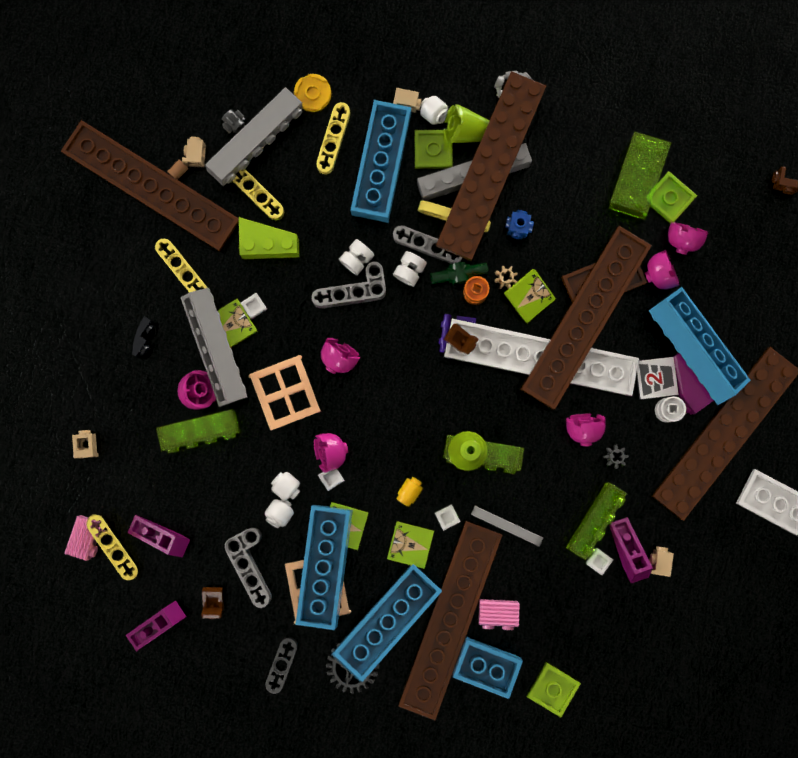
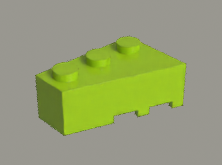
(264, 241)

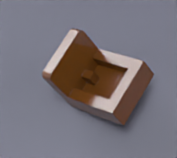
(787, 185)
(460, 339)
(212, 602)

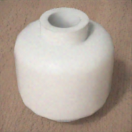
(434, 110)
(285, 486)
(279, 513)

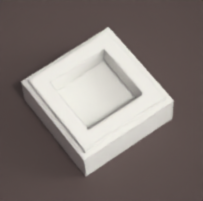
(253, 306)
(331, 479)
(447, 517)
(599, 561)

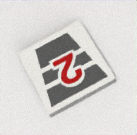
(656, 378)

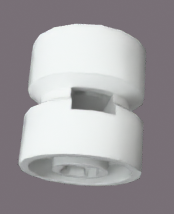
(356, 257)
(406, 274)
(670, 409)

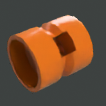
(476, 290)

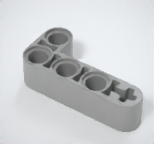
(348, 290)
(252, 569)

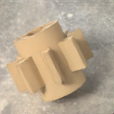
(511, 277)

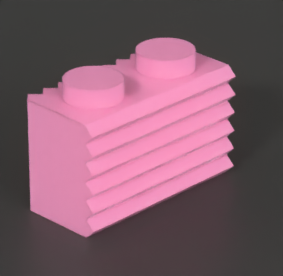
(81, 542)
(498, 613)

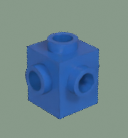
(515, 230)

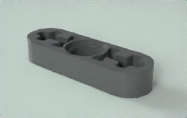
(281, 680)

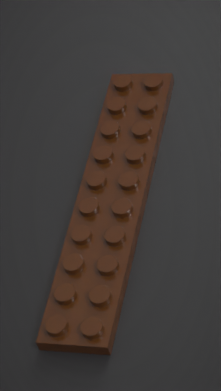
(491, 166)
(150, 185)
(586, 317)
(725, 434)
(450, 620)

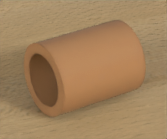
(178, 169)

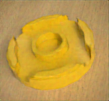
(313, 92)

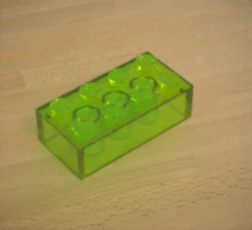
(639, 175)

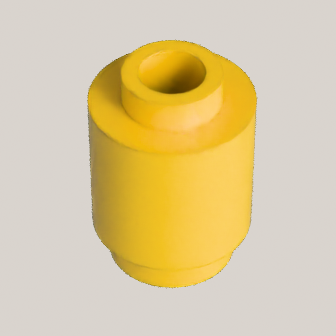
(409, 491)

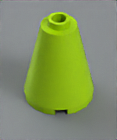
(464, 125)
(458, 450)

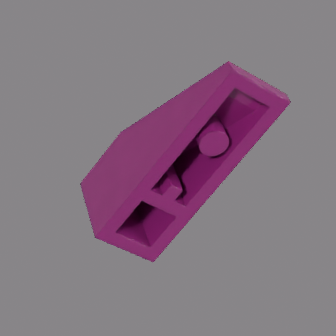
(689, 388)
(159, 536)
(630, 551)
(155, 625)

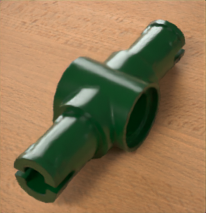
(459, 273)

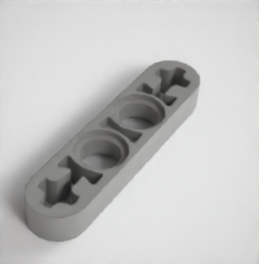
(426, 248)
(507, 526)

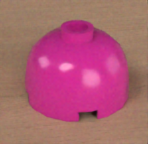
(686, 237)
(661, 271)
(338, 357)
(196, 390)
(585, 428)
(330, 451)

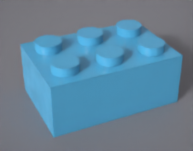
(487, 667)

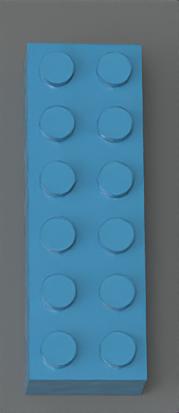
(381, 161)
(699, 346)
(324, 567)
(386, 623)

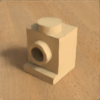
(407, 98)
(194, 152)
(79, 449)
(661, 561)

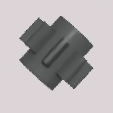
(233, 121)
(610, 456)

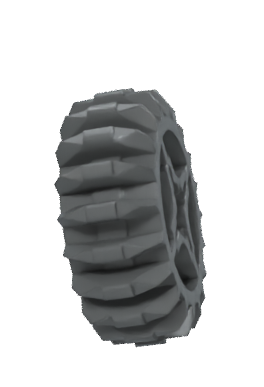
(346, 682)

